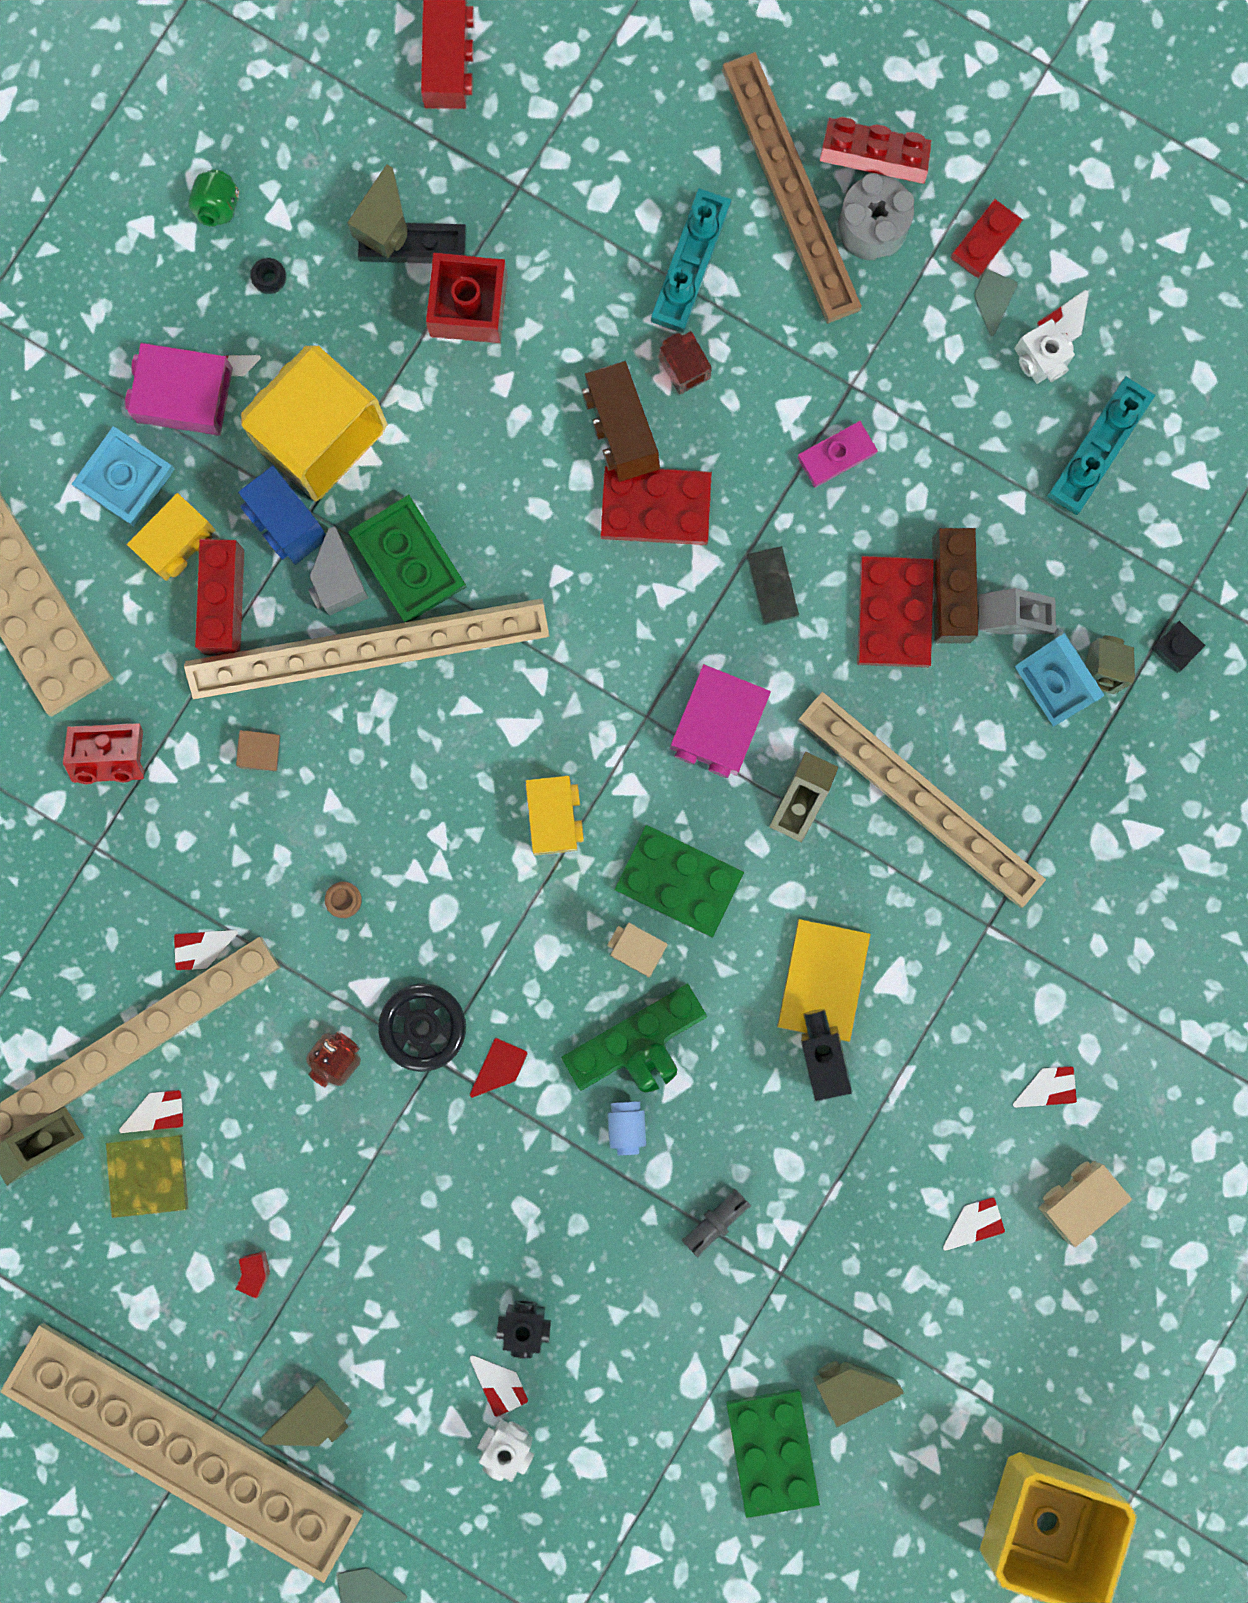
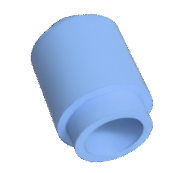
(626, 1127)

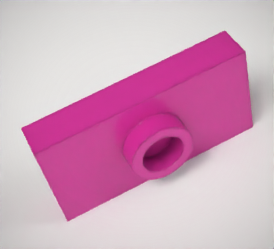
(837, 454)

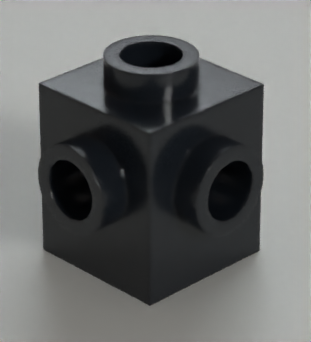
(527, 1315)

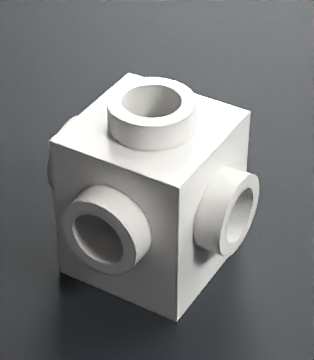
(1045, 352)
(505, 1437)

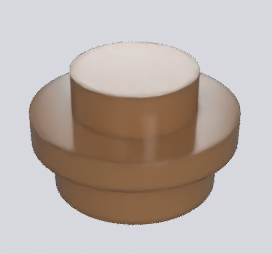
(343, 900)

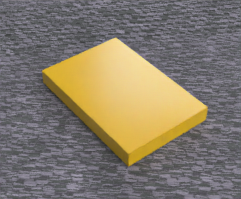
(825, 975)

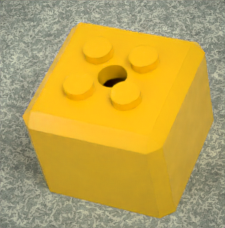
(313, 421)
(1076, 1557)

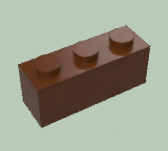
(620, 421)
(955, 585)

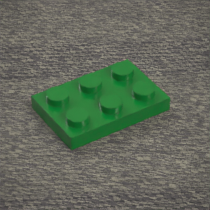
(407, 559)
(679, 881)
(772, 1453)

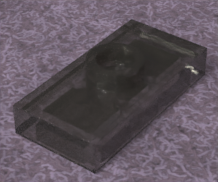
(772, 585)

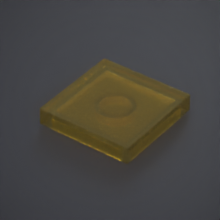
(147, 1176)

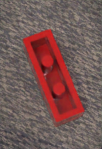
(446, 54)
(219, 597)

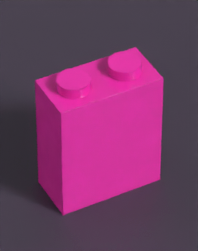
(179, 389)
(719, 721)

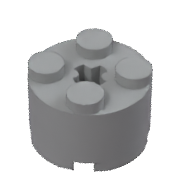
(879, 198)

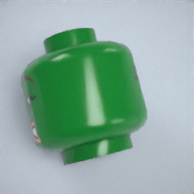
(213, 198)

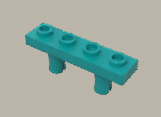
(691, 260)
(1101, 445)

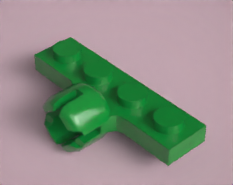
(637, 1043)

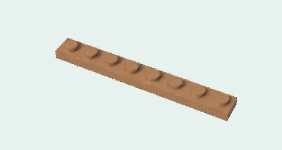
(791, 188)

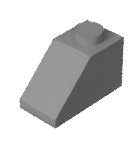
(335, 576)
(1016, 612)

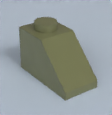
(380, 216)
(1111, 663)
(804, 796)
(37, 1145)
(854, 1390)
(310, 1420)

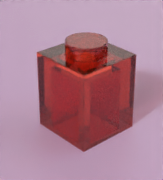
(684, 361)

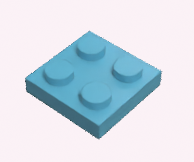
(123, 476)
(1059, 680)

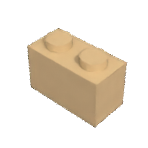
(636, 948)
(1084, 1202)

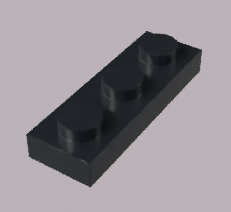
(421, 243)

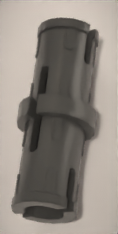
(716, 1223)

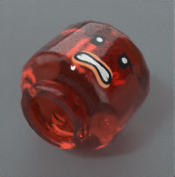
(333, 1059)

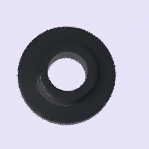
(265, 266)

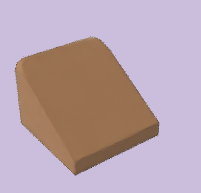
(258, 751)

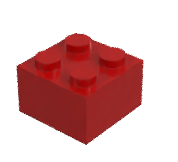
(466, 298)

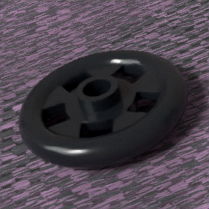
(399, 1005)

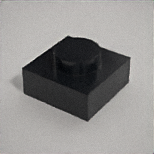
(1178, 646)

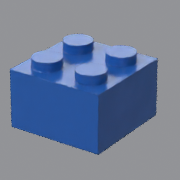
(288, 522)

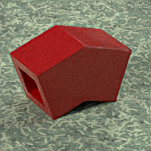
(254, 1274)

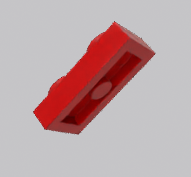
(986, 238)

